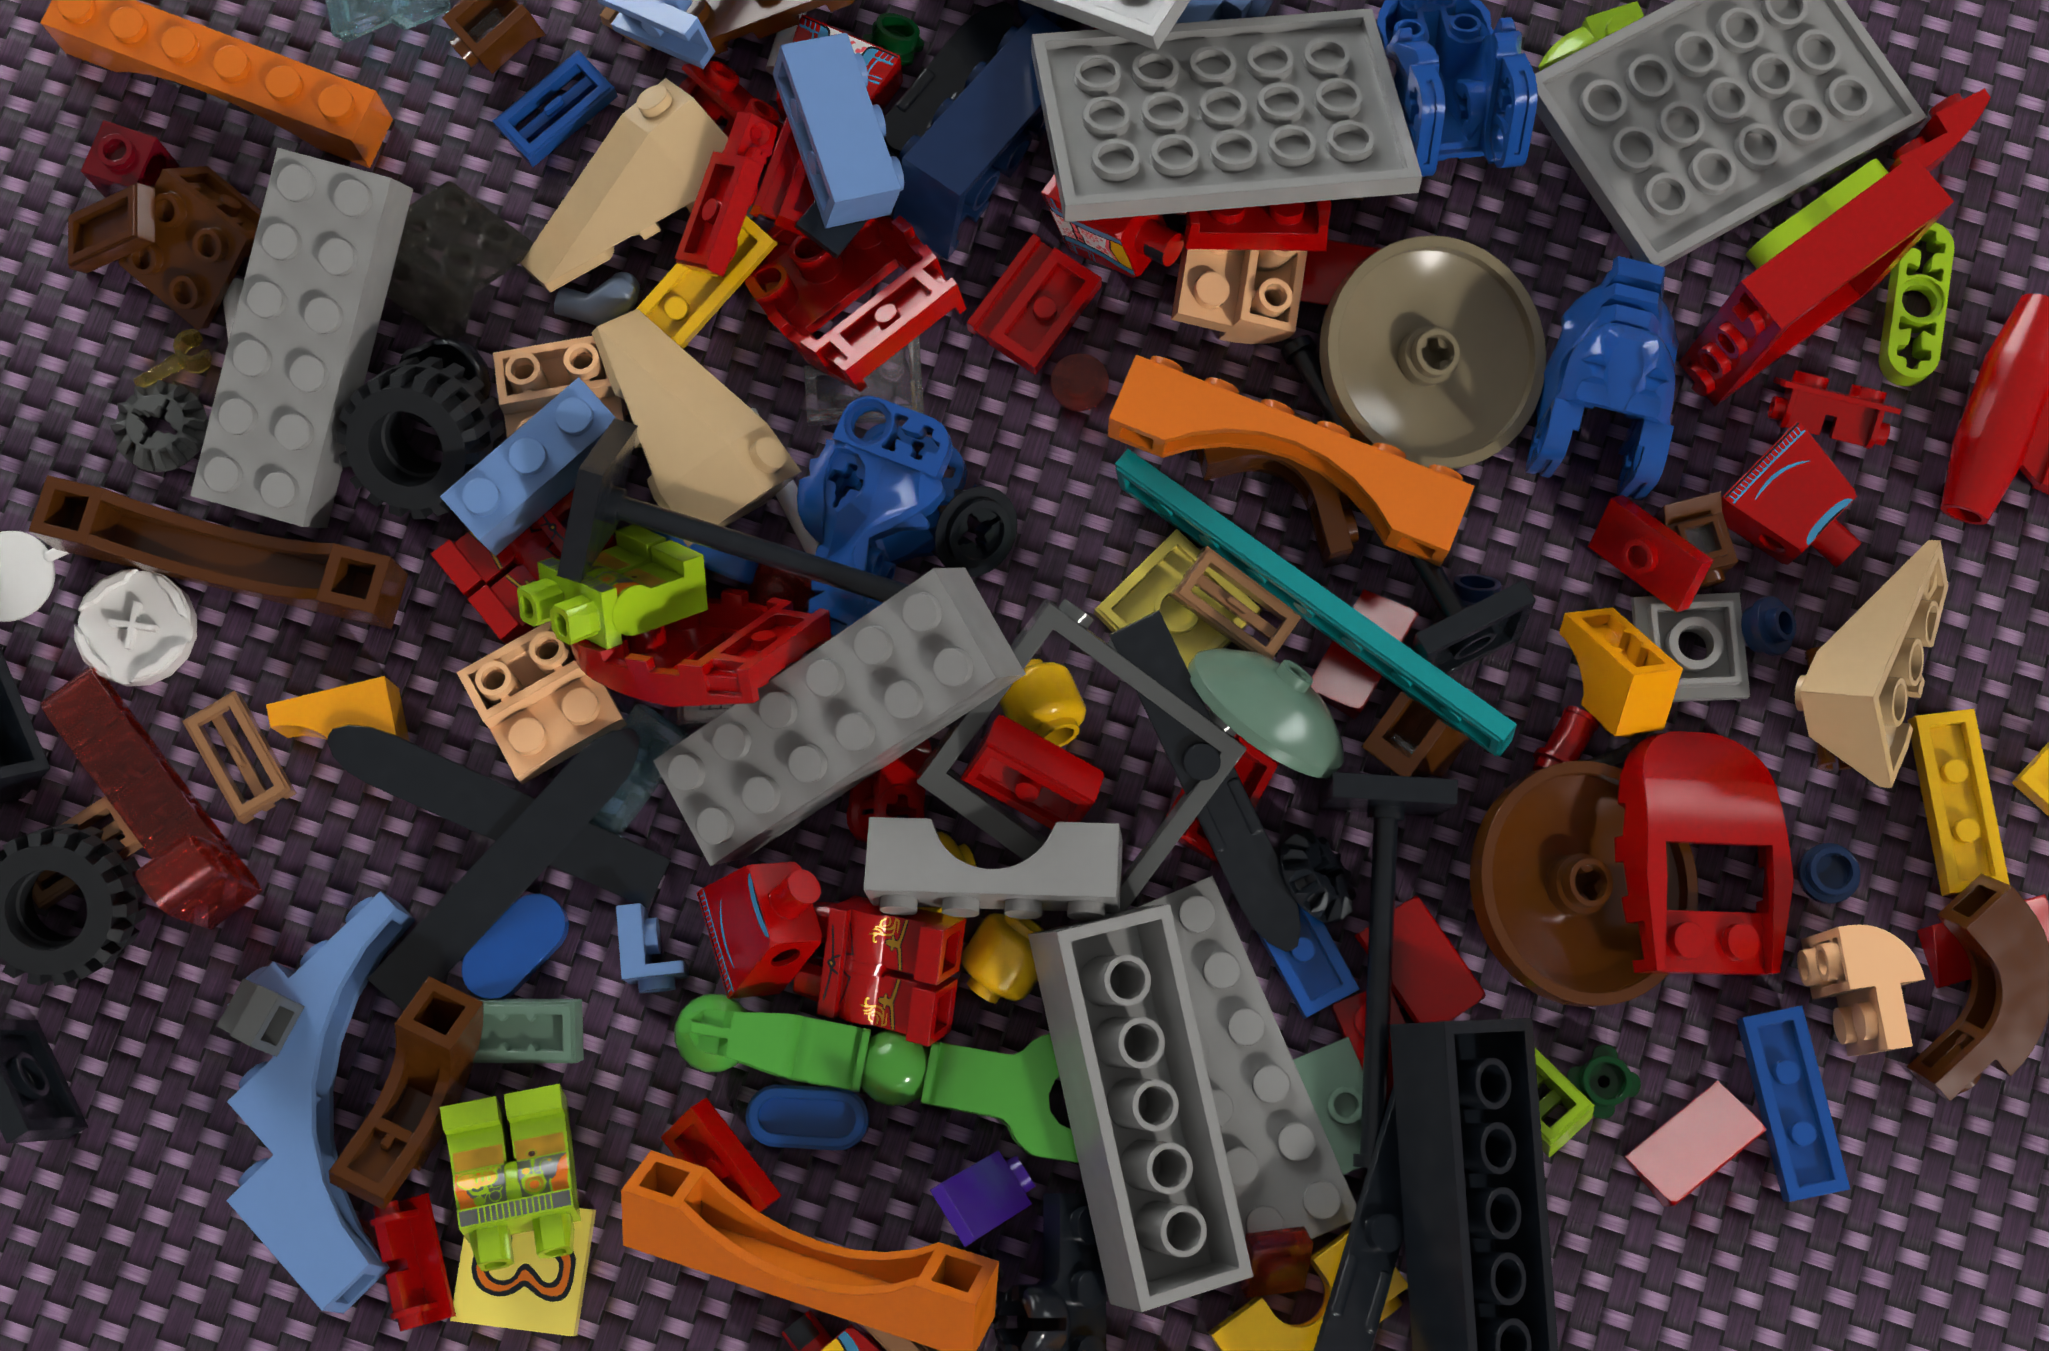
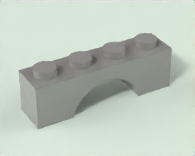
(1070, 873)

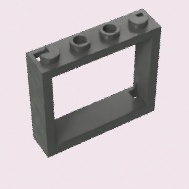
(1020, 837)

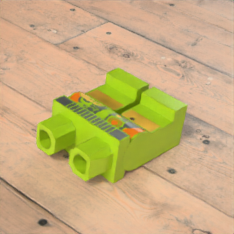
(625, 591)
(516, 1196)

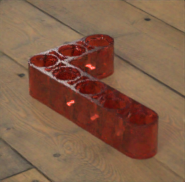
(192, 862)

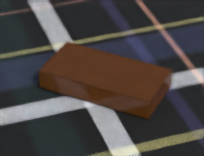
(111, 228)

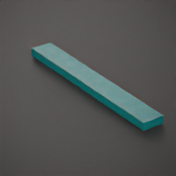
(1317, 605)

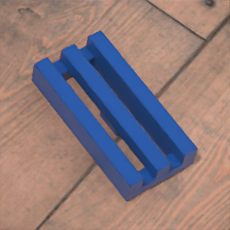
(568, 123)

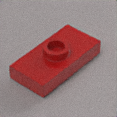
(1650, 553)

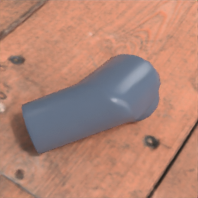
(603, 304)

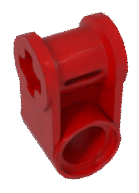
(889, 792)

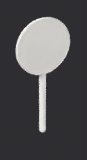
(25, 574)

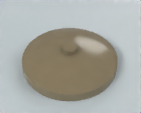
(1433, 351)

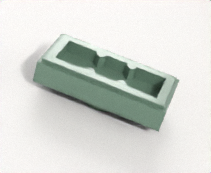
(531, 1031)
(1335, 1089)

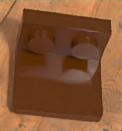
(198, 243)

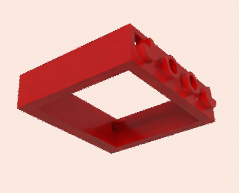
(1814, 280)

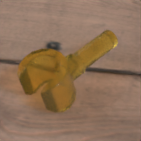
(179, 360)

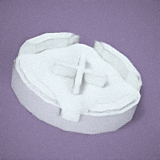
(135, 627)

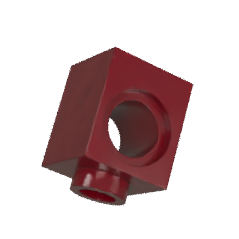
(124, 158)

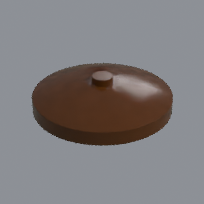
(1553, 890)

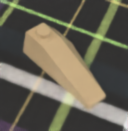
(635, 179)
(700, 439)
(1871, 668)

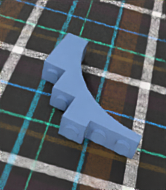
(292, 1112)

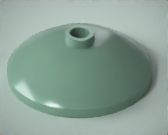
(1270, 708)

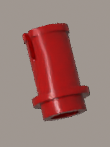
(1567, 739)

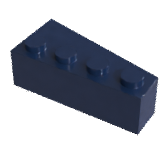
(972, 141)

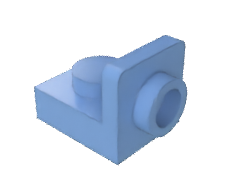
(638, 941)

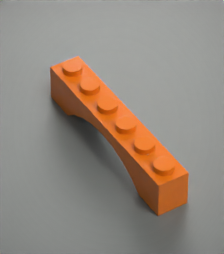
(290, 94)
(1405, 502)
(918, 1294)

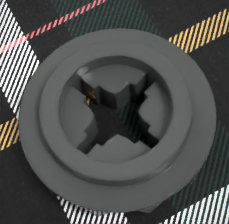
(162, 450)

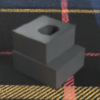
(260, 1017)

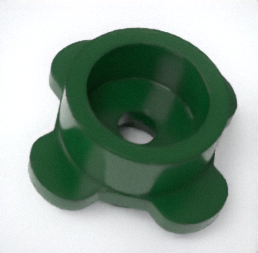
(896, 35)
(1621, 1080)

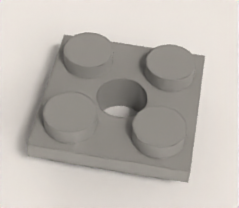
(1718, 622)

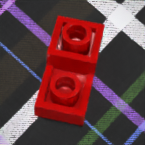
(1948, 125)

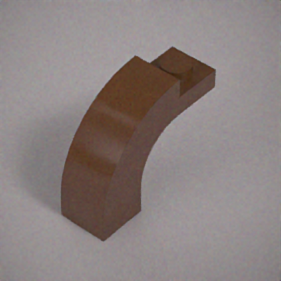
(1332, 526)
(2006, 994)
(429, 1070)

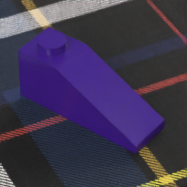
(984, 1196)

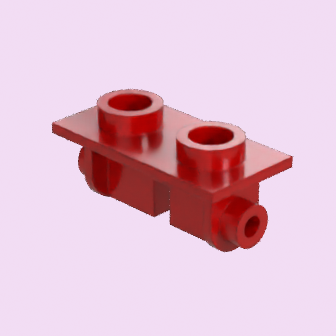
(722, 96)
(1856, 415)
(416, 1263)

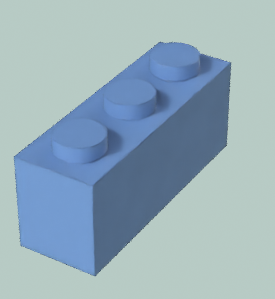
(838, 129)
(530, 468)

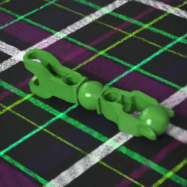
(1013, 1088)

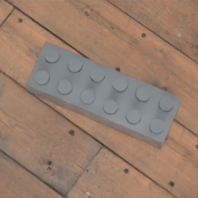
(301, 338)
(839, 715)
(1140, 1107)

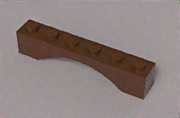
(276, 569)

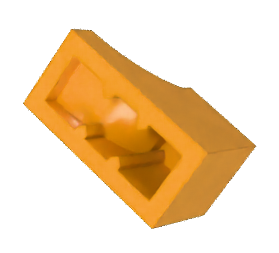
(1622, 672)
(363, 703)

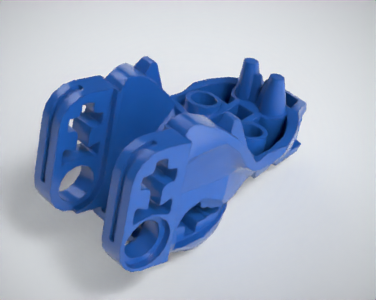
(1460, 81)
(1619, 357)
(873, 502)

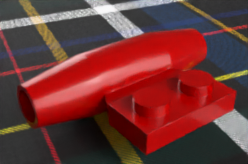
(2004, 418)

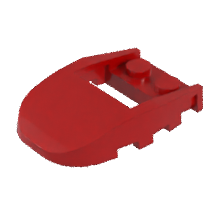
(1260, 227)
(807, 287)
(710, 655)
(1702, 793)

